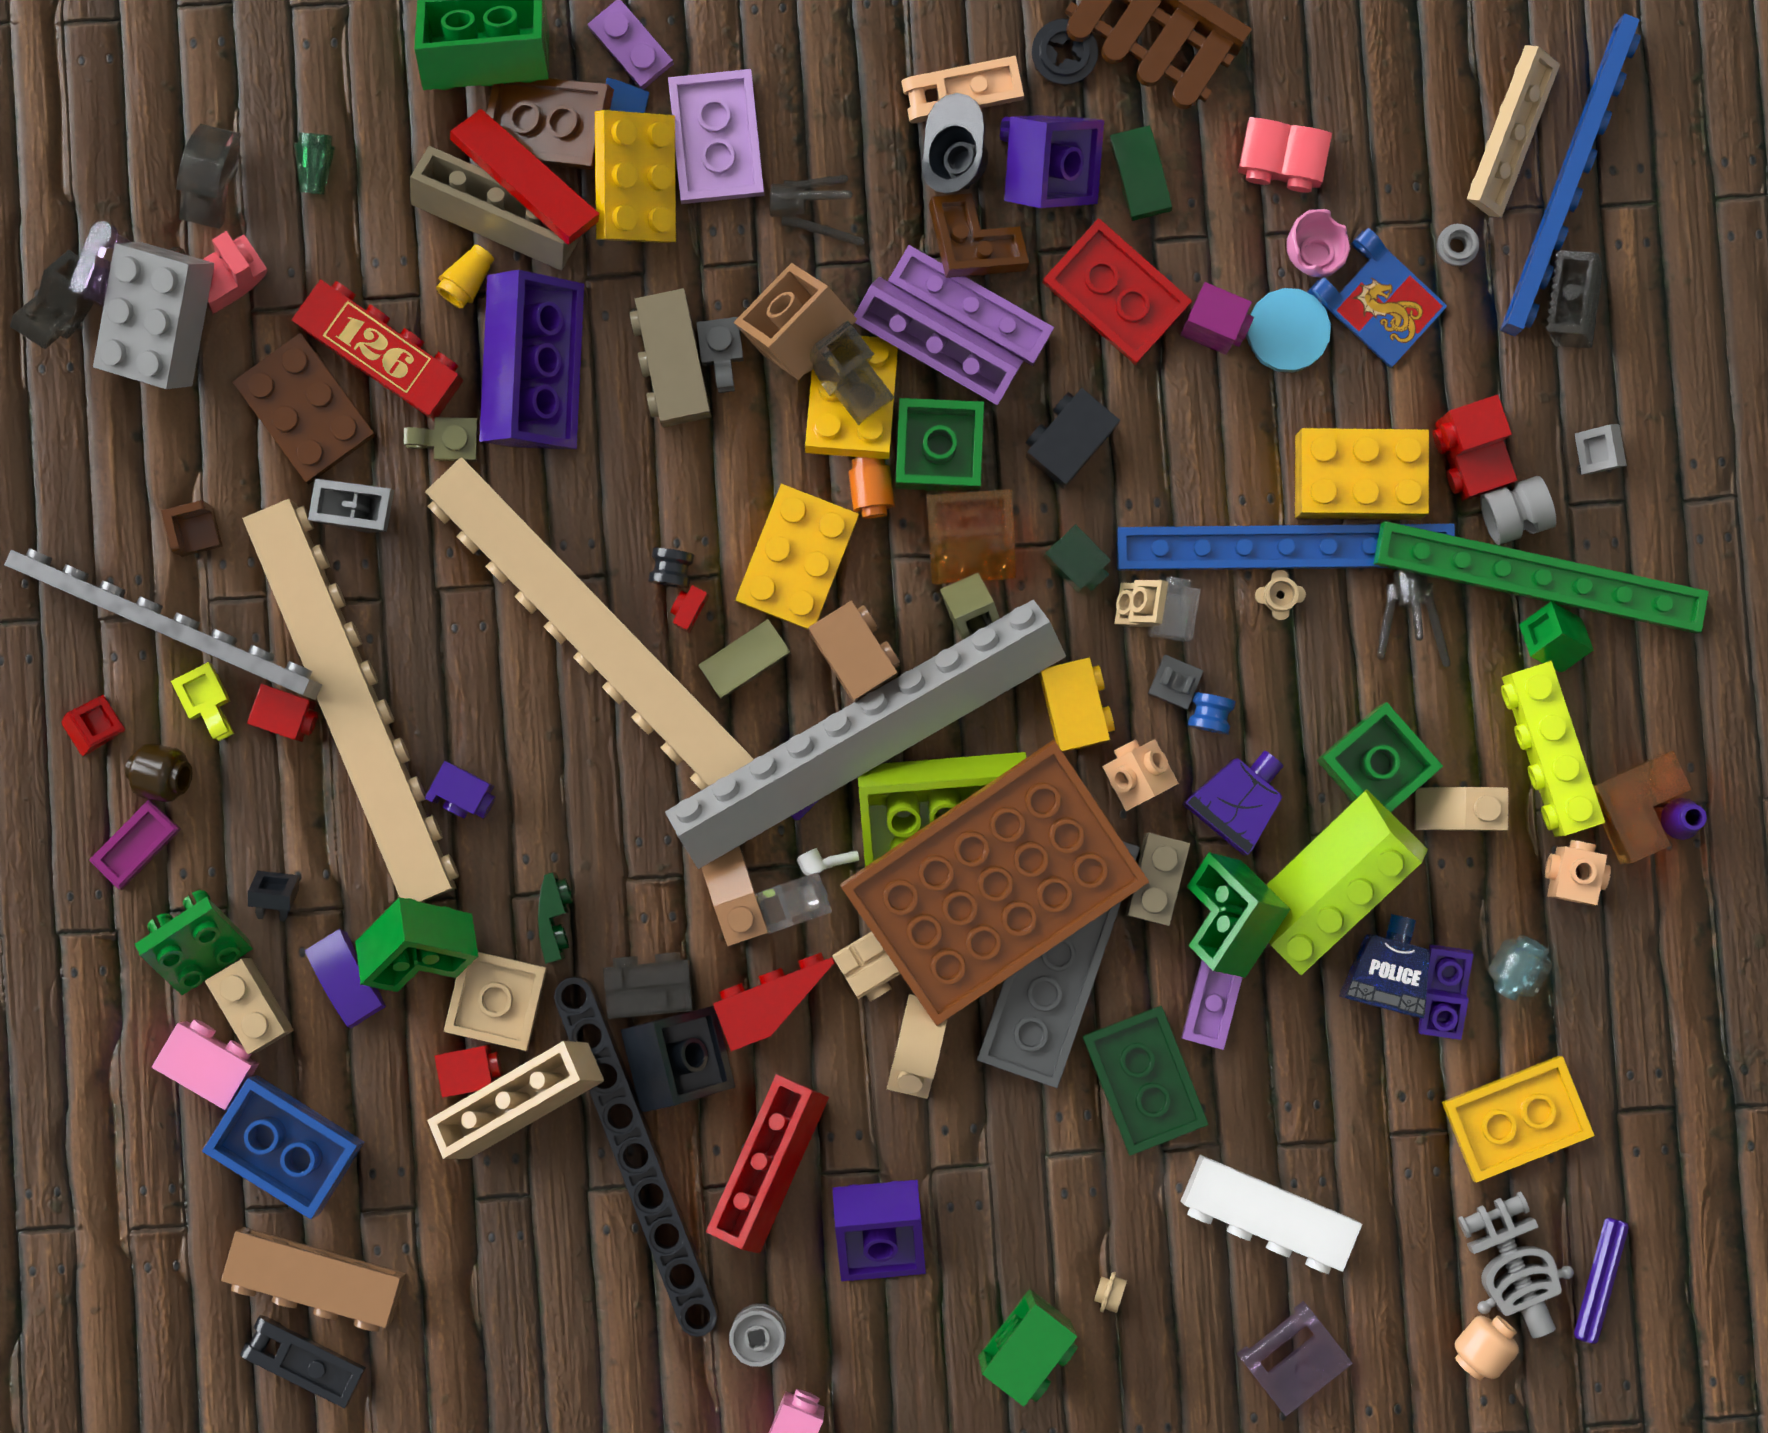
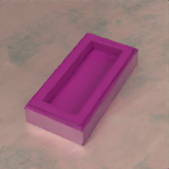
(134, 844)

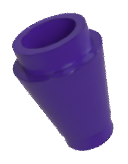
(1674, 819)

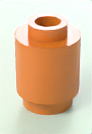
(871, 487)

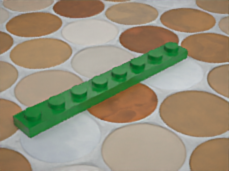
(1540, 577)

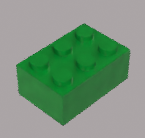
(481, 42)
(1028, 1349)

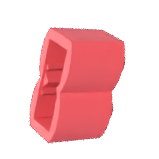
(1284, 154)

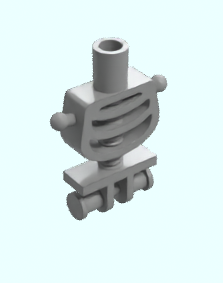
(1530, 1302)

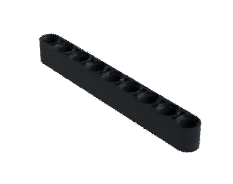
(637, 1176)

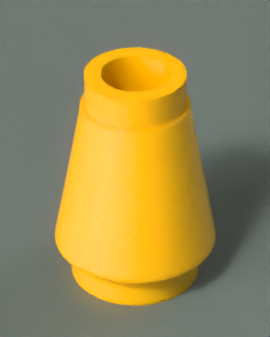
(464, 278)

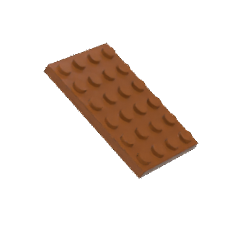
(994, 882)

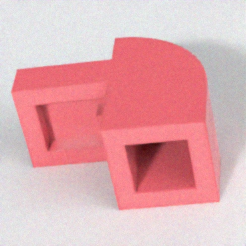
(235, 270)

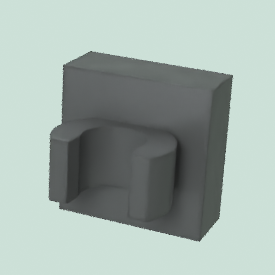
(1175, 682)

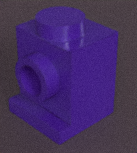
(461, 791)

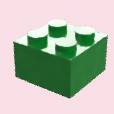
(939, 445)
(1380, 757)

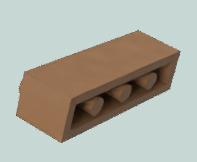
(313, 1278)

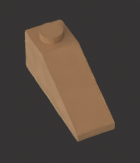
(734, 897)

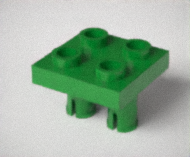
(193, 943)

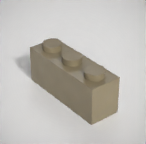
(670, 358)

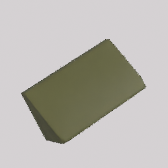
(744, 659)

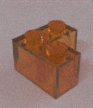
(1629, 802)

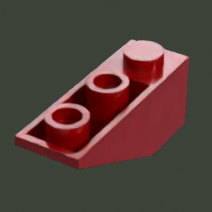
(759, 1011)

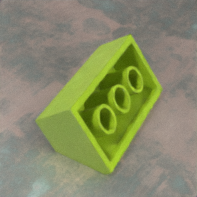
(1341, 879)

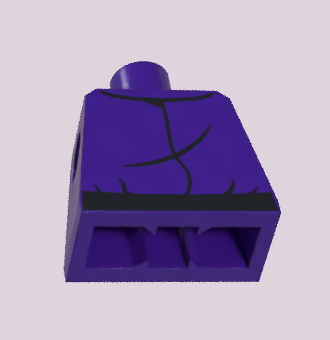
(1238, 801)

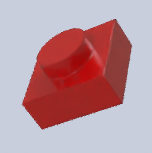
(688, 608)

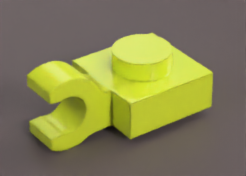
(202, 696)

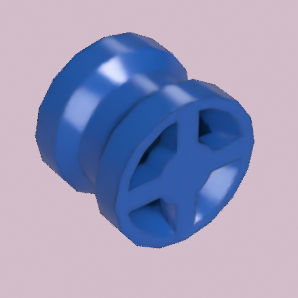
(1211, 713)

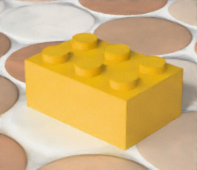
(1361, 474)

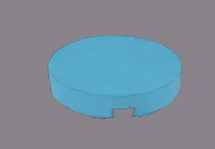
(1289, 330)

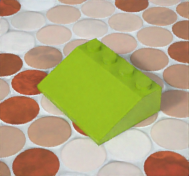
(911, 794)

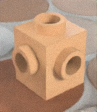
(1139, 773)
(1562, 873)

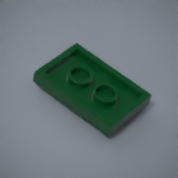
(1145, 1080)

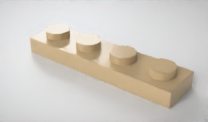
(1513, 131)

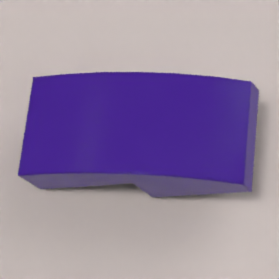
(338, 972)
(1446, 992)

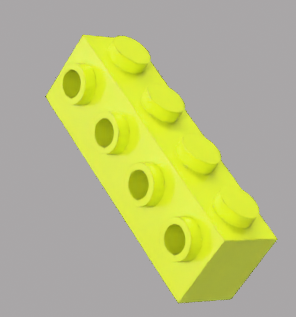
(1552, 750)

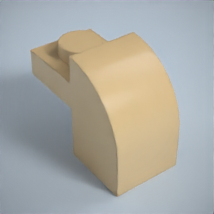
(916, 1051)

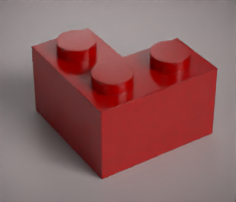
(1475, 447)

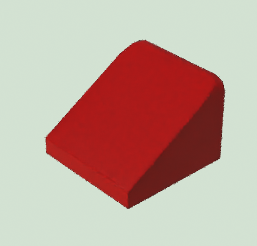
(92, 725)

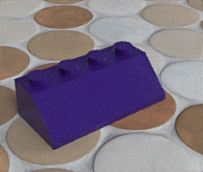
(531, 361)

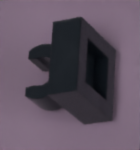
(274, 892)

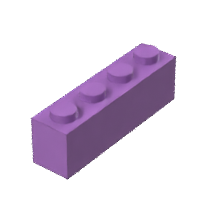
(937, 340)

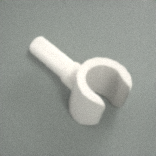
(812, 862)

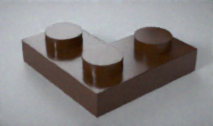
(966, 247)

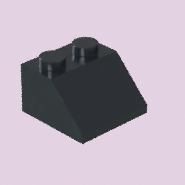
(677, 1059)

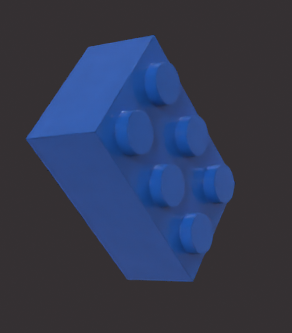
(283, 1146)

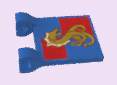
(1382, 302)

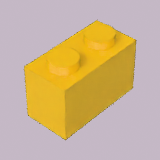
(1075, 704)

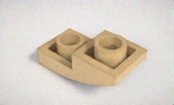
(1141, 603)

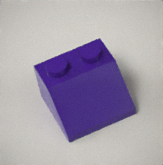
(1053, 161)
(878, 1230)

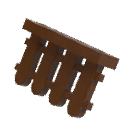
(1222, 32)

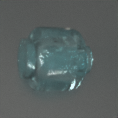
(1520, 967)

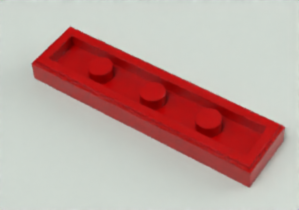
(524, 176)

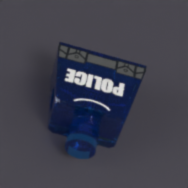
(1390, 971)

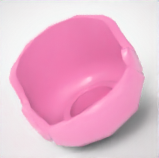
(1318, 244)

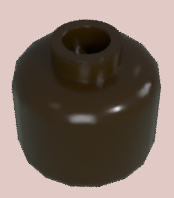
(159, 772)

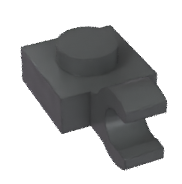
(720, 347)

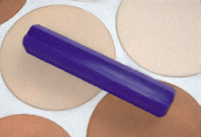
(1601, 1280)

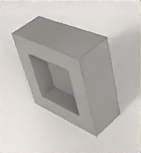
(1600, 449)

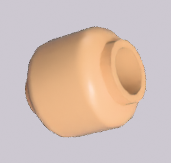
(1486, 1347)

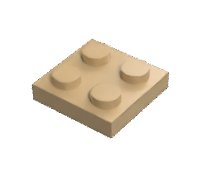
(496, 1001)

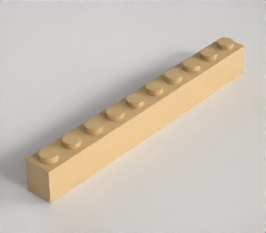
(586, 623)
(350, 702)

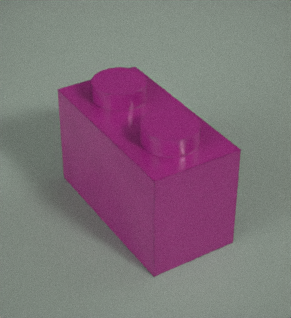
(1218, 319)

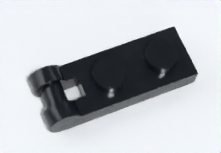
(303, 1362)

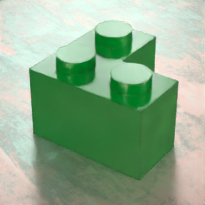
(1241, 914)
(415, 939)

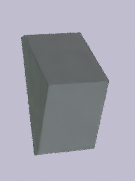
(351, 506)

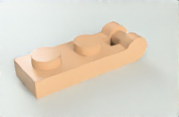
(985, 82)

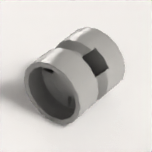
(1523, 508)
(757, 1335)

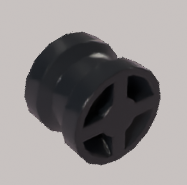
(671, 568)

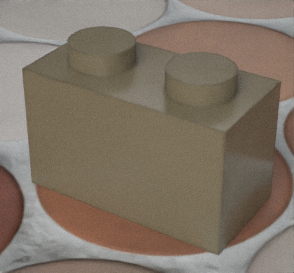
(1163, 865)

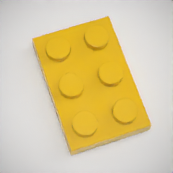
(635, 176)
(834, 430)
(797, 557)
(1518, 1118)

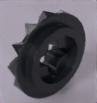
(1045, 56)

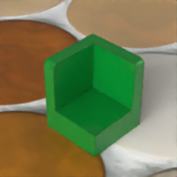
(1556, 636)

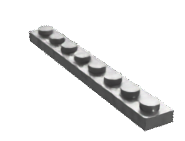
(180, 628)

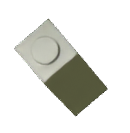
(969, 605)

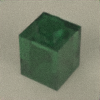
(1078, 560)

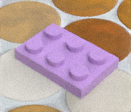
(716, 136)

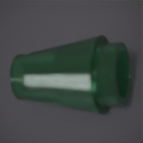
(313, 161)

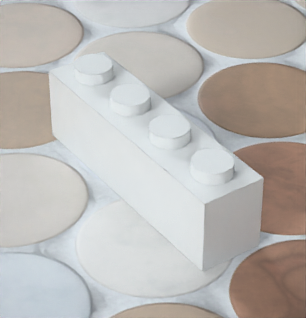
(1270, 1213)

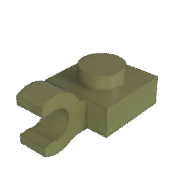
(449, 439)

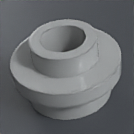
(1462, 233)

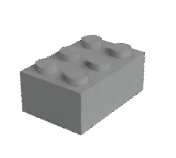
(153, 315)

